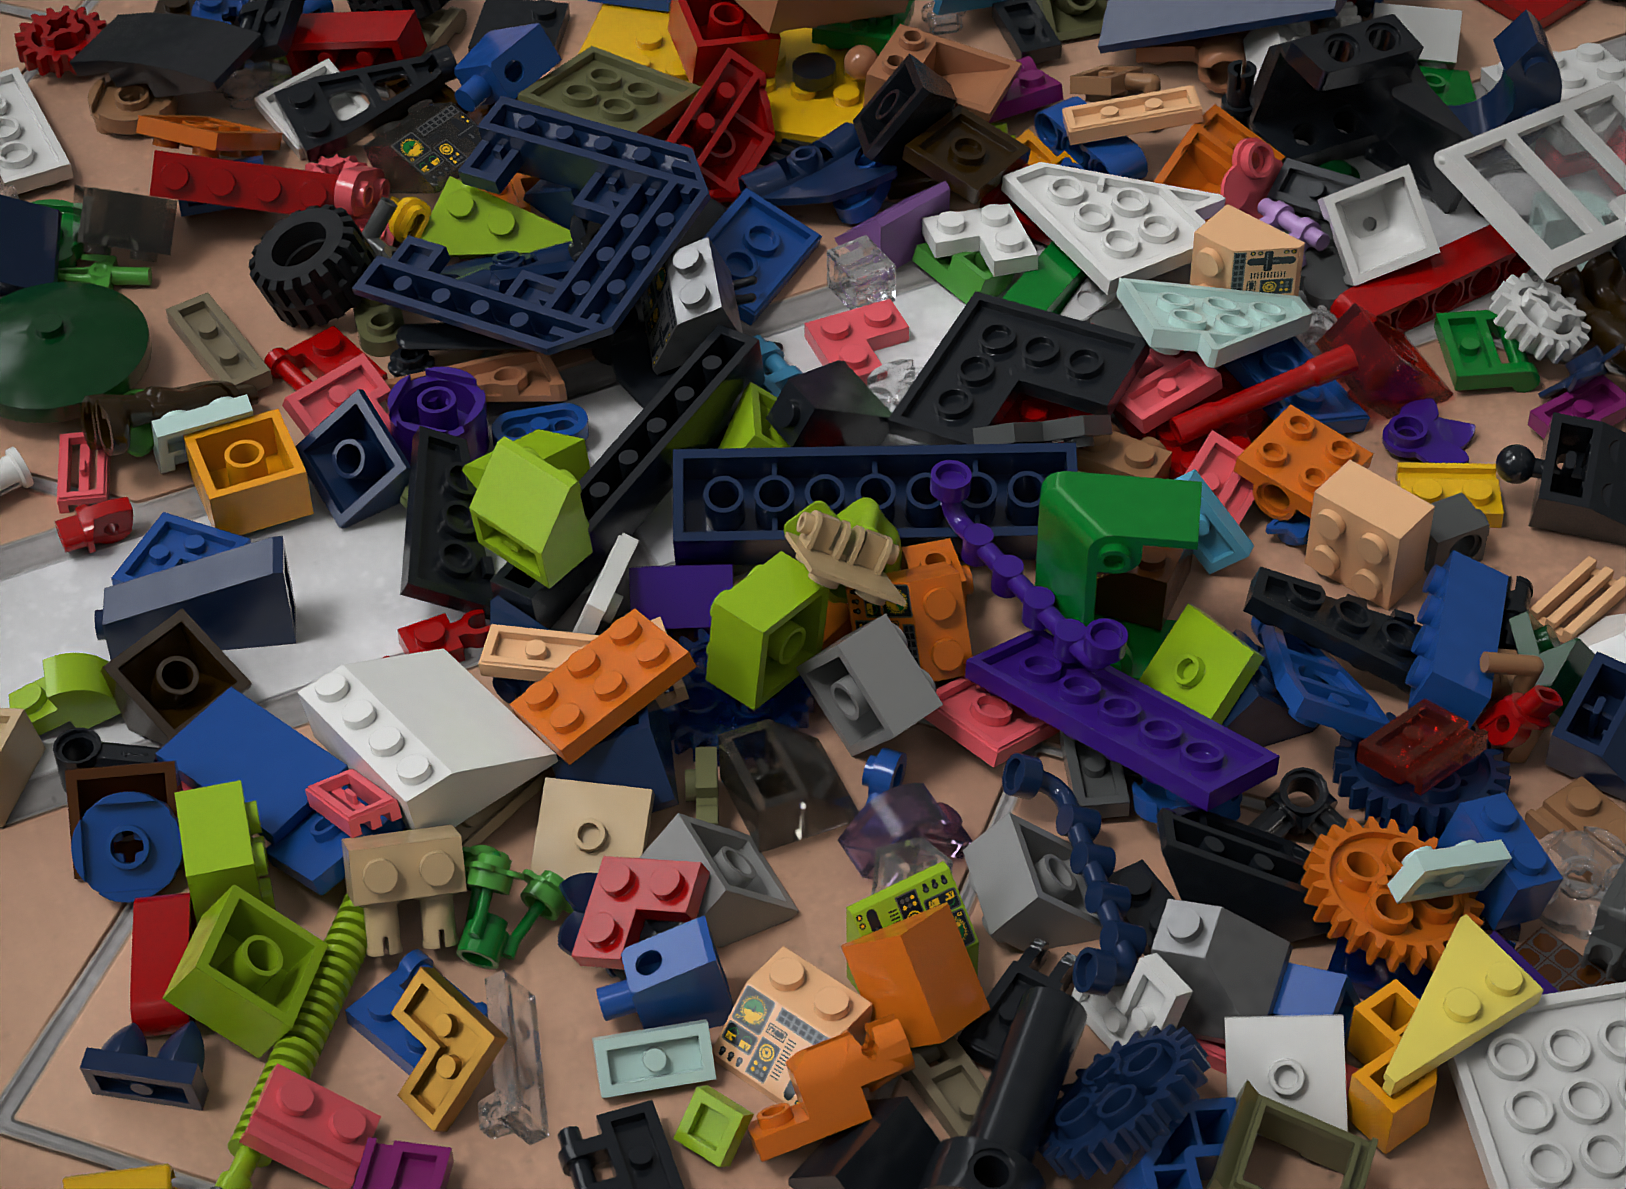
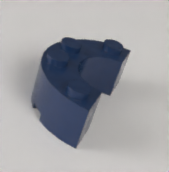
(1527, 81)

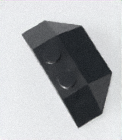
(1238, 870)

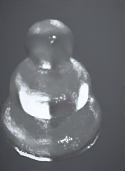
(1320, 323)

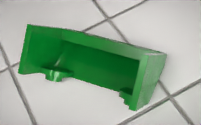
(1101, 526)

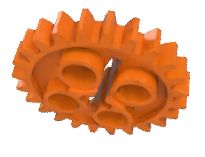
(1349, 883)

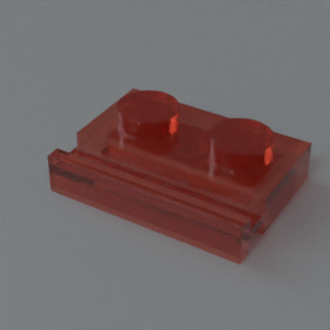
(1422, 746)

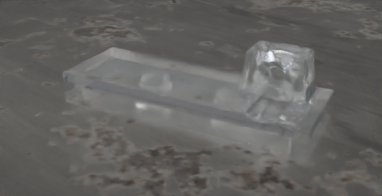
(519, 1096)

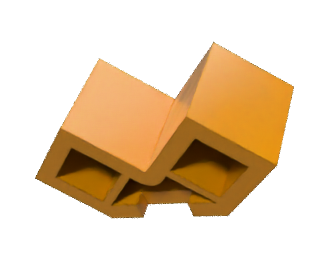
(1373, 1039)

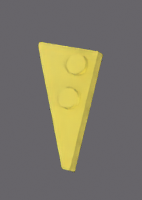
(1465, 1000)

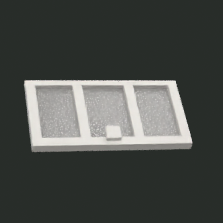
(1550, 179)

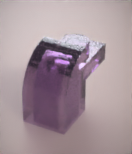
(899, 816)

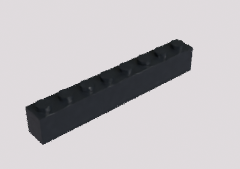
(639, 464)

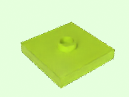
(1202, 665)

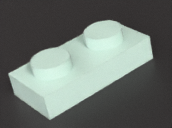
(1448, 870)
(654, 1058)

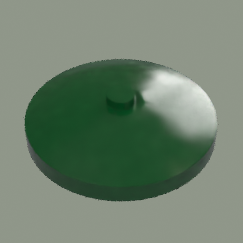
(67, 345)

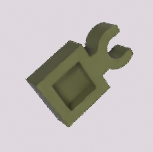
(703, 786)

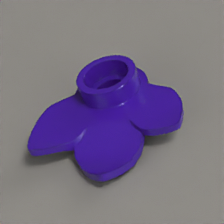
(1426, 436)

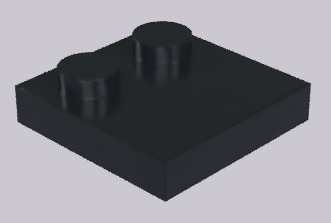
(514, 13)

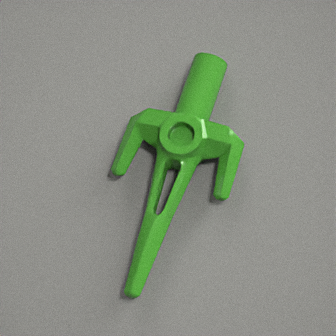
(106, 272)

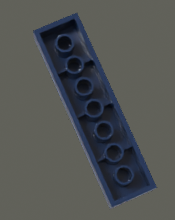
(737, 500)

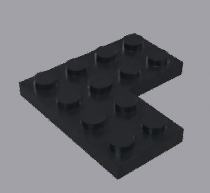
(1011, 350)

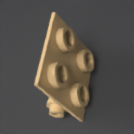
(846, 556)

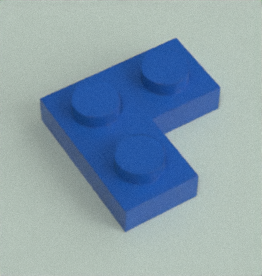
(174, 543)

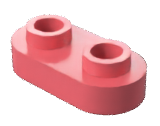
(360, 189)

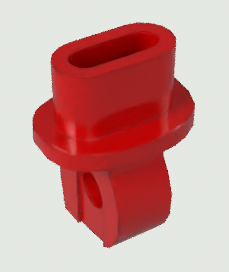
(94, 524)
(1524, 713)

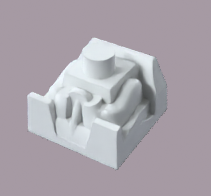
(1379, 225)

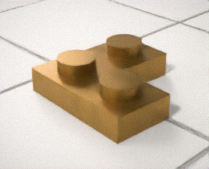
(458, 1046)

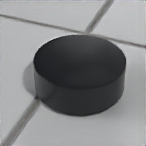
(814, 71)

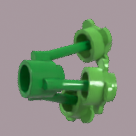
(484, 933)

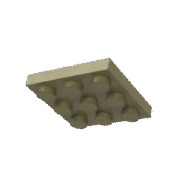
(612, 92)

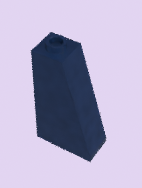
(233, 596)

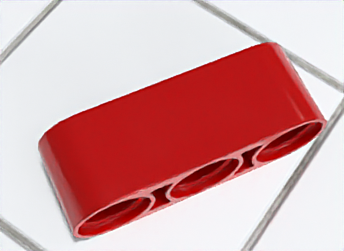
(159, 939)

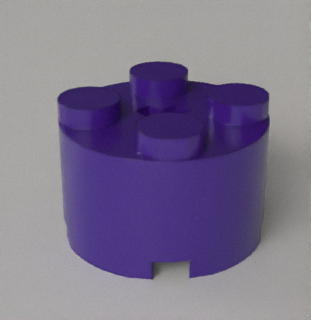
(443, 402)

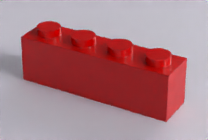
(239, 183)

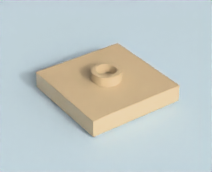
(589, 821)

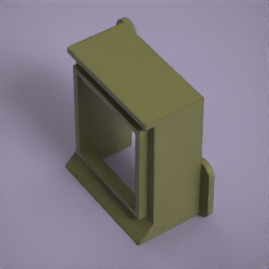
(1294, 1129)

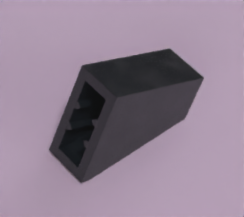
(829, 410)

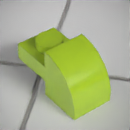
(68, 692)

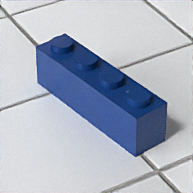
(1458, 625)

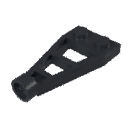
(316, 124)

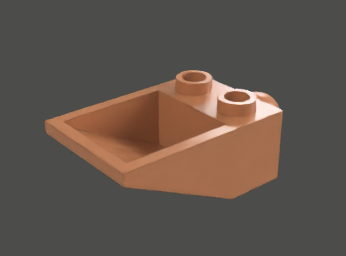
(975, 75)

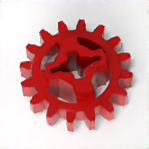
(56, 39)

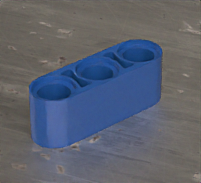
(1110, 156)

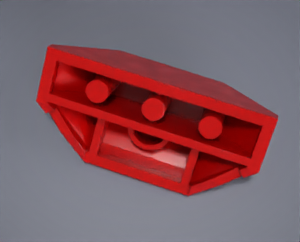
(727, 125)

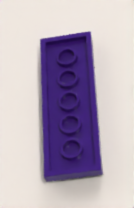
(1124, 721)

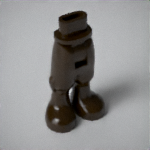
(1597, 296)
(110, 418)

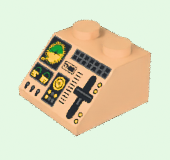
(1245, 255)
(780, 1013)

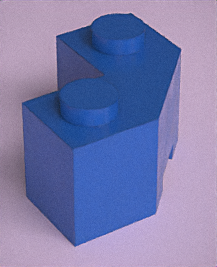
(1186, 1153)

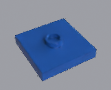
(315, 853)

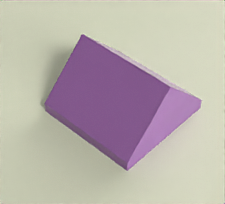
(900, 226)

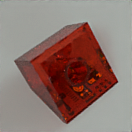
(1388, 364)

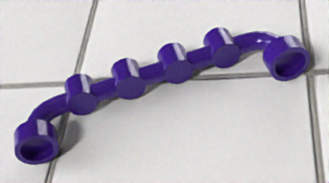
(1093, 646)

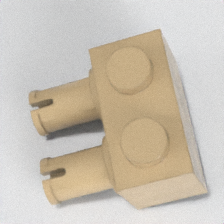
(404, 866)

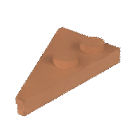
(512, 377)

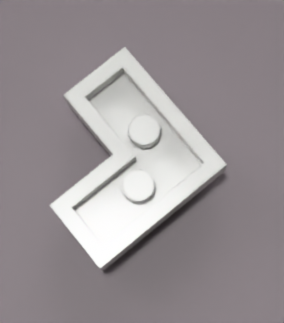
(988, 229)
(1149, 999)

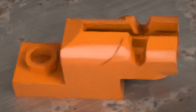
(830, 1087)

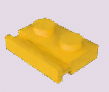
(1442, 480)

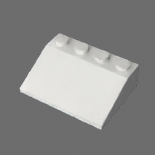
(424, 735)

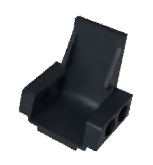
(1366, 85)

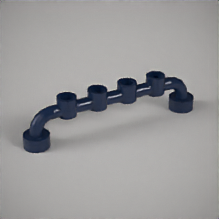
(1120, 942)

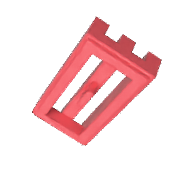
(84, 495)
(343, 807)

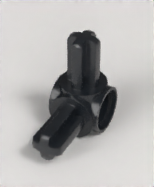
(1285, 817)

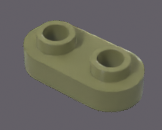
(377, 327)

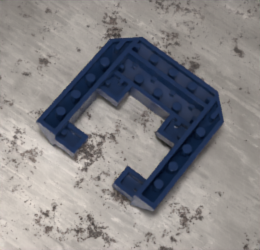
(628, 182)

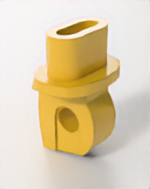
(409, 218)

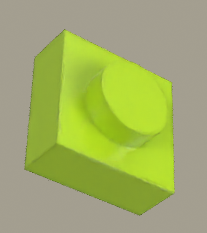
(713, 1126)

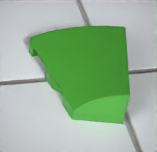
(961, 273)

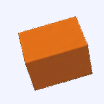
(919, 976)

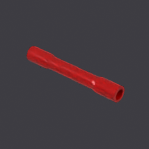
(1312, 373)

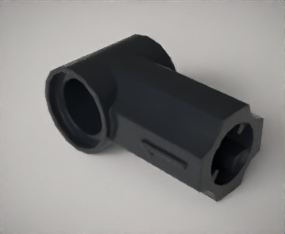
(84, 749)

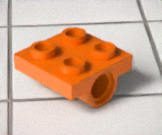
(1294, 461)

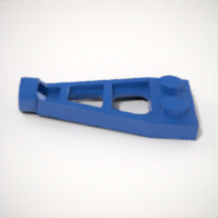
(1318, 686)

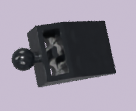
(1590, 488)

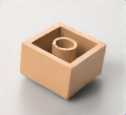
(1369, 534)

